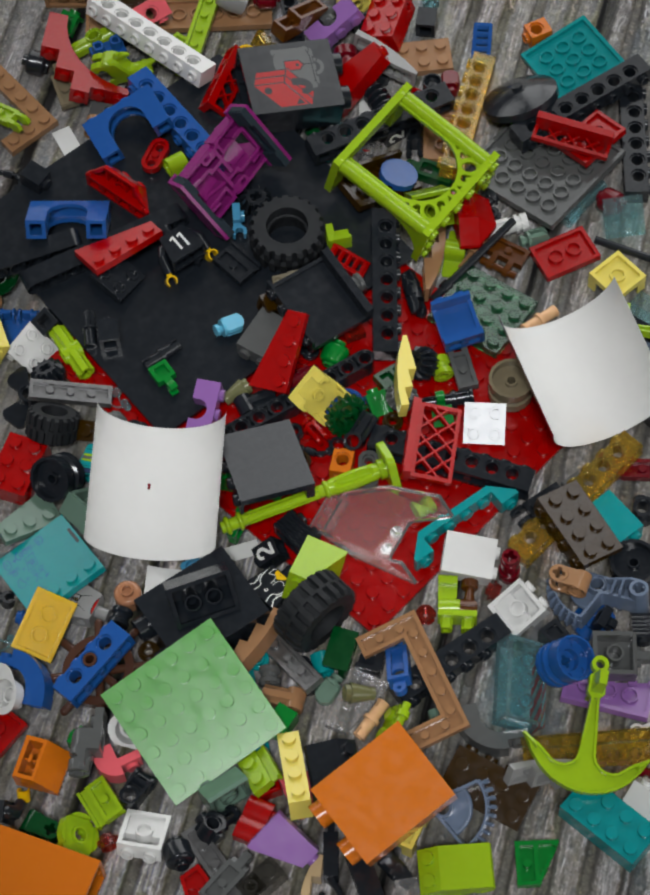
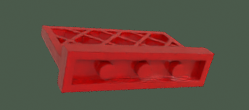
(414, 435)

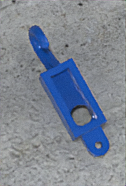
(398, 660)

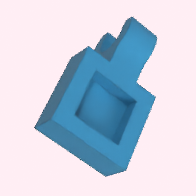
(238, 217)

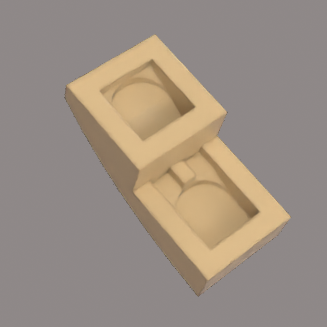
(313, 875)

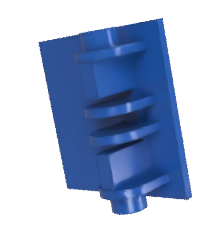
(15, 321)

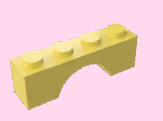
(294, 775)

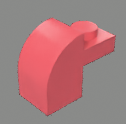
(114, 768)

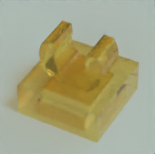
(261, 39)

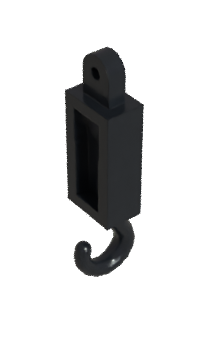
(331, 859)

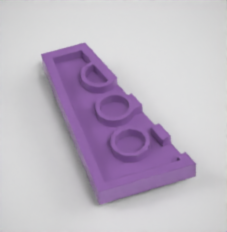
(620, 699)

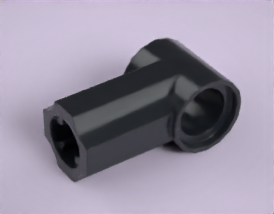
(245, 402)
(362, 429)

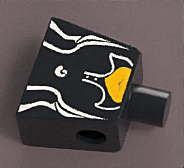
(270, 585)

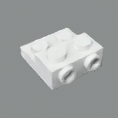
(520, 607)
(143, 835)

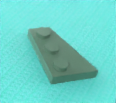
(27, 520)

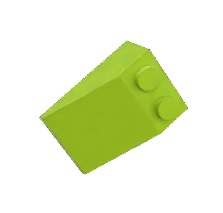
(455, 869)

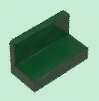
(340, 650)

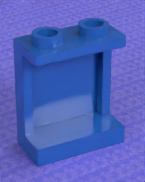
(456, 321)

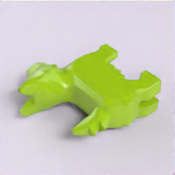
(118, 65)

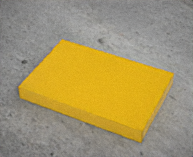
(43, 624)

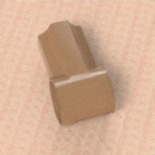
(292, 697)

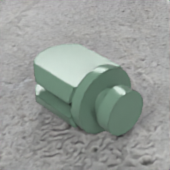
(533, 237)
(328, 690)

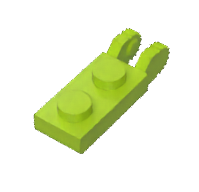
(9, 116)

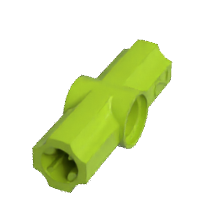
(82, 46)
(71, 352)

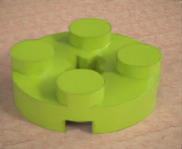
(77, 822)

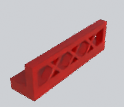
(217, 84)
(574, 131)

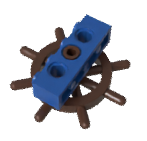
(95, 665)

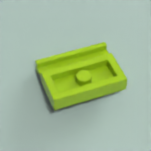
(260, 771)
(101, 802)

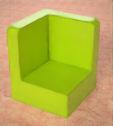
(339, 237)

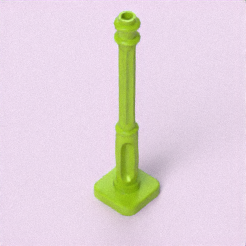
(382, 469)

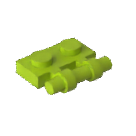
(394, 714)

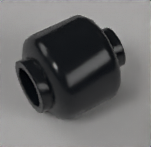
(35, 64)
(178, 853)

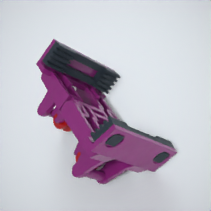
(208, 188)

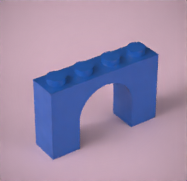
(103, 126)
(45, 214)

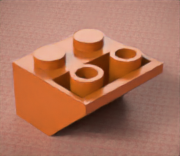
(41, 765)

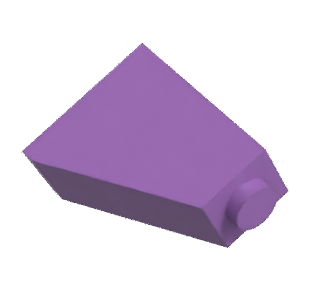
(285, 842)

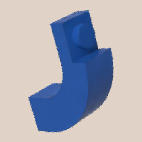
(37, 678)

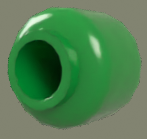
(333, 353)

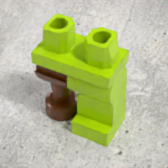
(453, 610)

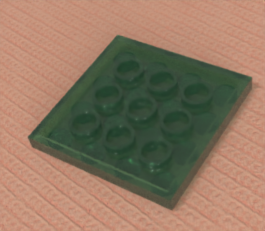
(490, 301)

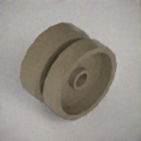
(509, 385)

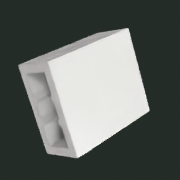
(469, 557)

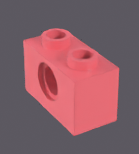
(158, 7)

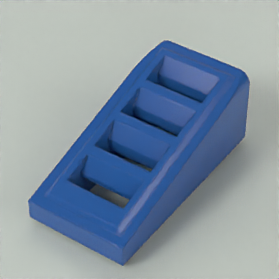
(482, 30)

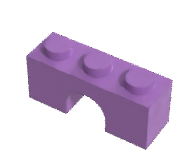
(347, 18)
(209, 395)

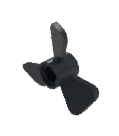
(17, 413)

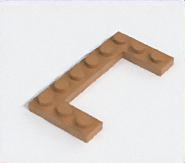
(22, 100)
(409, 629)

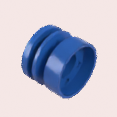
(564, 661)

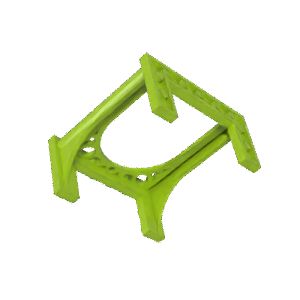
(419, 226)

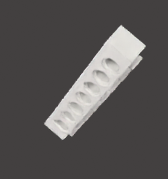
(152, 40)

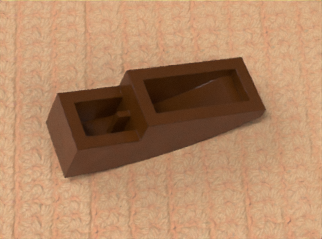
(297, 19)

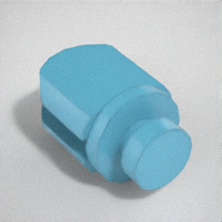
(229, 325)

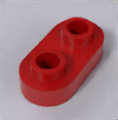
(153, 156)

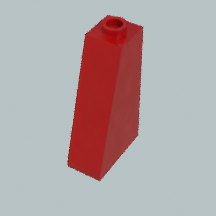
(363, 71)

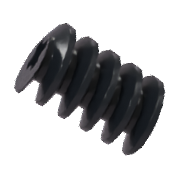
(376, 95)

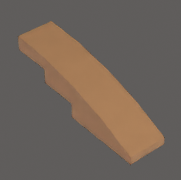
(432, 264)
(258, 643)

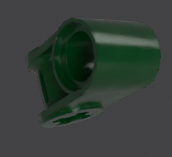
(40, 826)

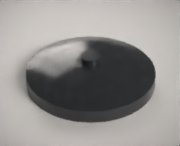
(520, 98)

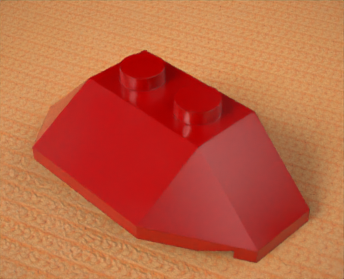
(120, 189)
(474, 222)

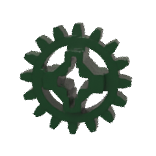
(344, 414)

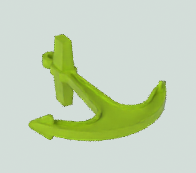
(583, 773)

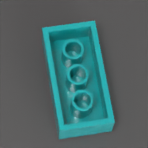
(609, 826)

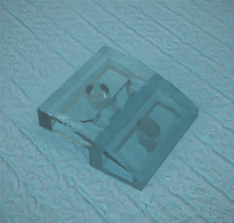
(624, 216)

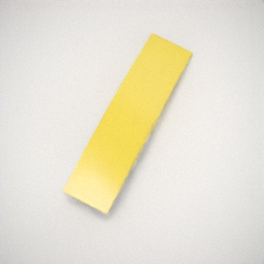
(403, 377)

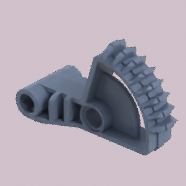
(617, 592)
(461, 811)

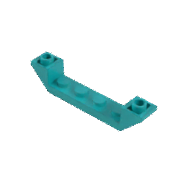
(501, 498)

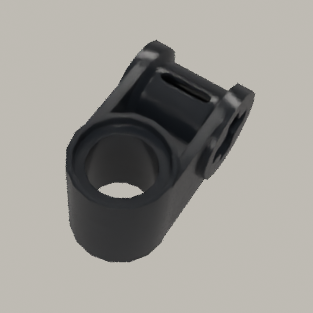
(139, 786)

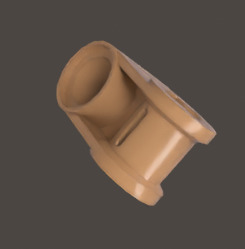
(571, 581)

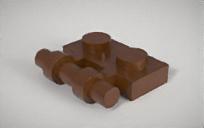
(509, 253)

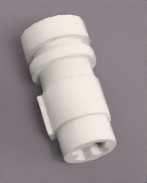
(521, 224)

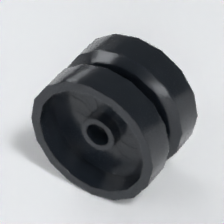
(56, 476)
(632, 561)

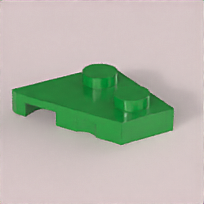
(533, 861)

